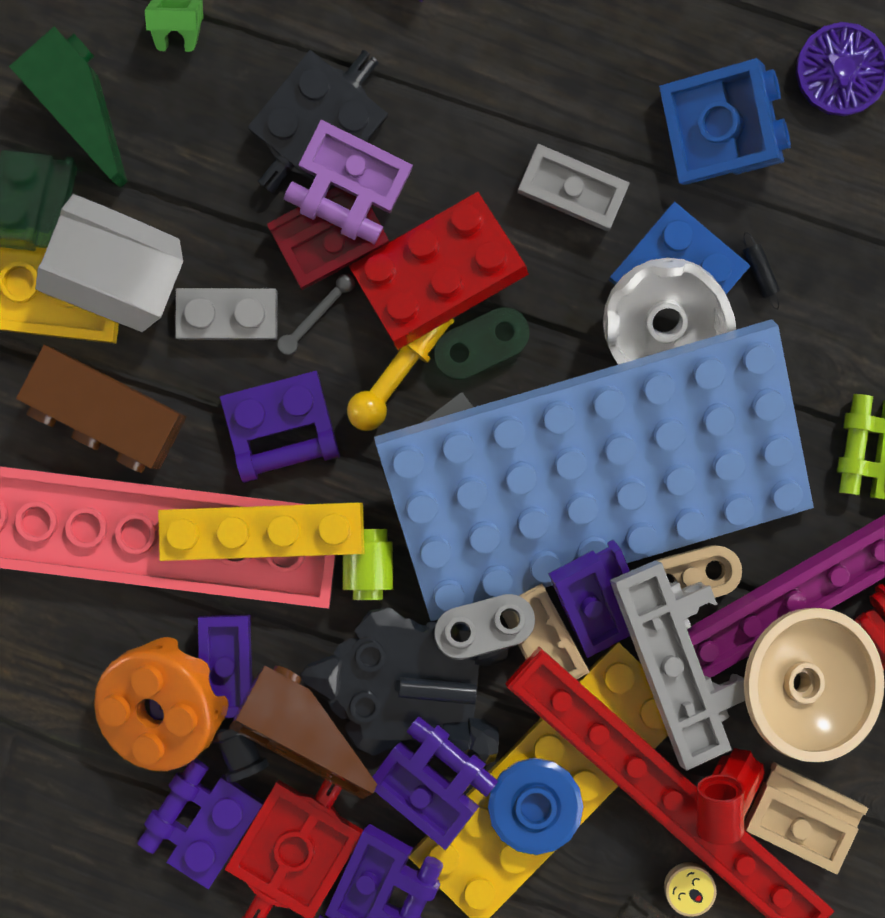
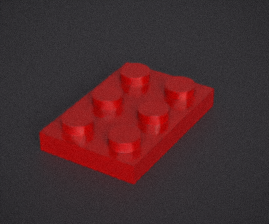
(438, 270)

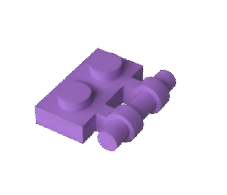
(355, 168)

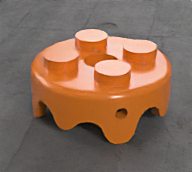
(181, 689)

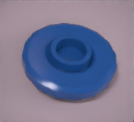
(535, 806)

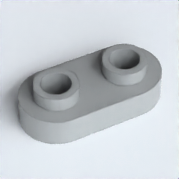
(485, 627)

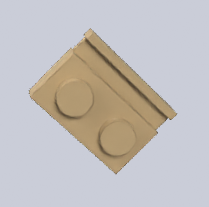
(805, 818)

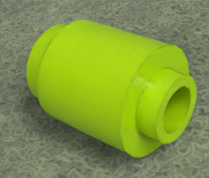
(370, 572)

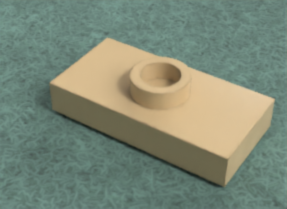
(548, 632)

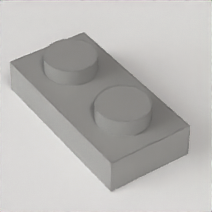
(573, 187)
(226, 314)

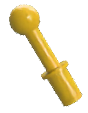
(368, 408)

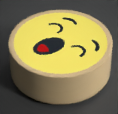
(690, 889)

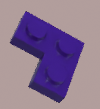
(226, 648)

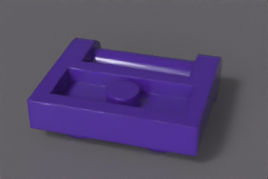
(275, 410)

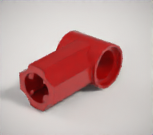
(727, 797)

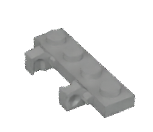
(686, 699)

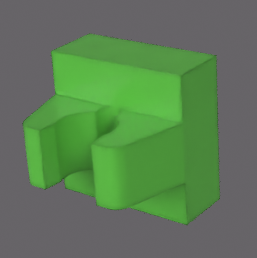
(174, 15)

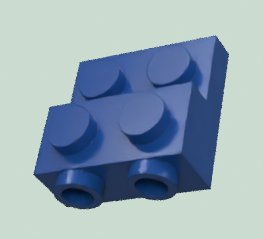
(724, 121)

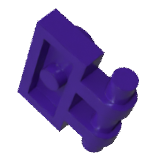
(423, 793)
(215, 829)
(373, 874)

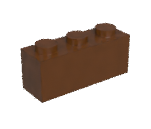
(100, 410)

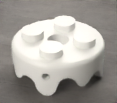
(657, 286)

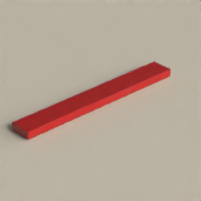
(658, 787)

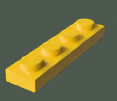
(261, 531)

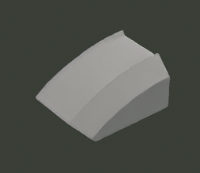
(109, 264)

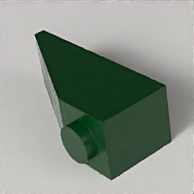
(71, 91)

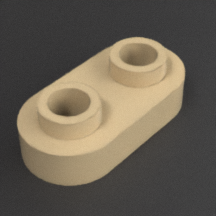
(691, 565)

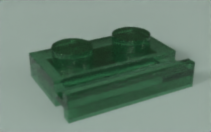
(32, 197)

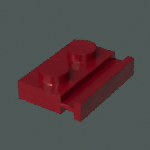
(317, 246)

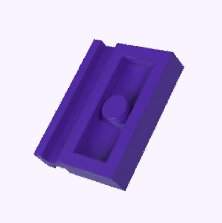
(590, 599)

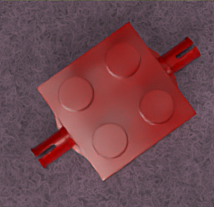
(294, 850)

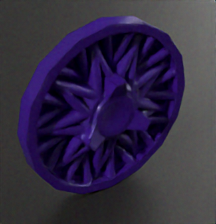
(842, 69)

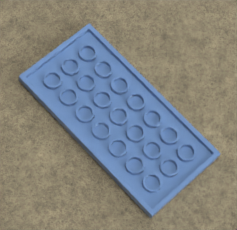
(621, 454)

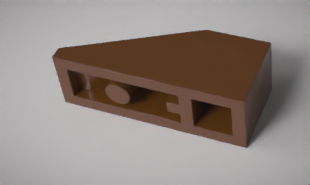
(296, 726)

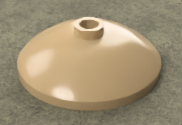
(837, 688)

